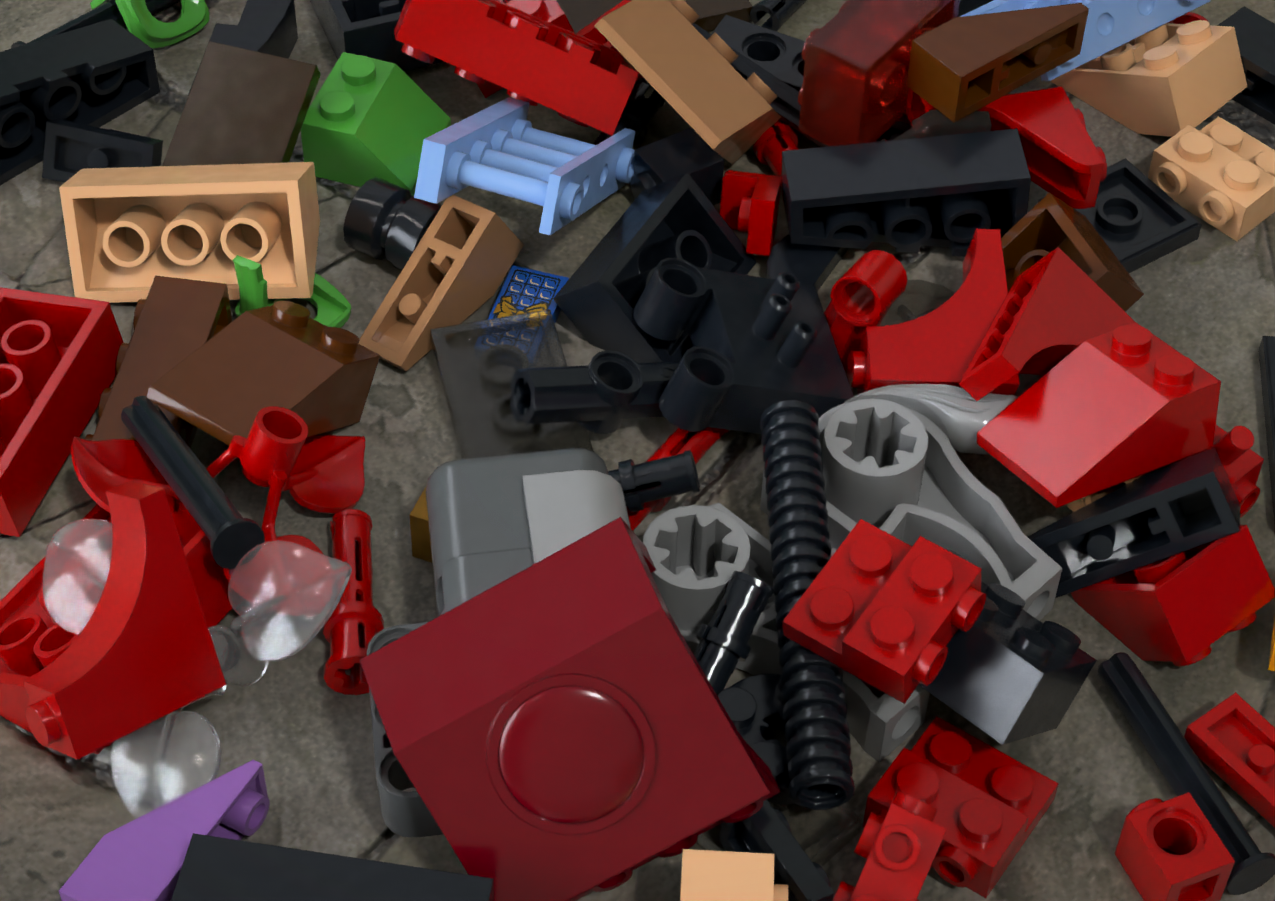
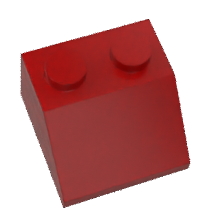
(1183, 601)

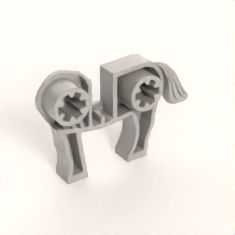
(884, 463)

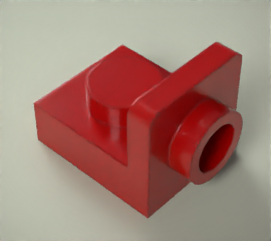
(752, 206)

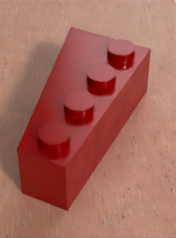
(522, 54)

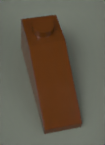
(992, 54)

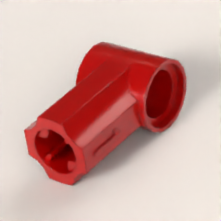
(863, 298)

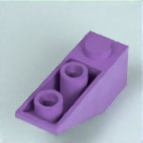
(148, 853)

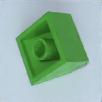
(369, 124)

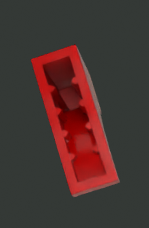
(1041, 323)
(944, 340)
(141, 647)

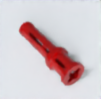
(355, 617)

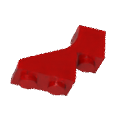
(1052, 138)

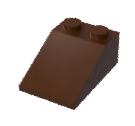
(270, 360)

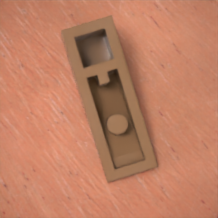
(443, 281)

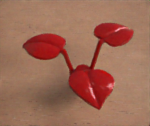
(317, 470)

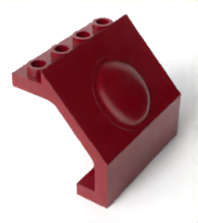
(565, 725)

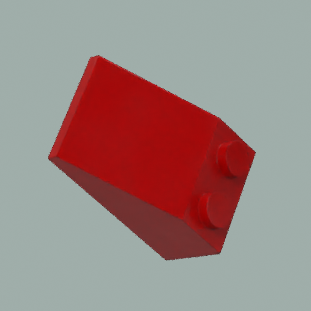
(1105, 416)

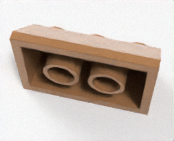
(692, 73)

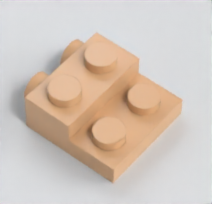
(1218, 176)

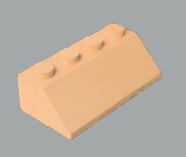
(191, 226)

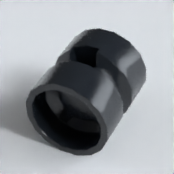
(387, 221)

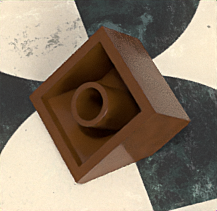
(1056, 225)

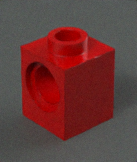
(1180, 826)

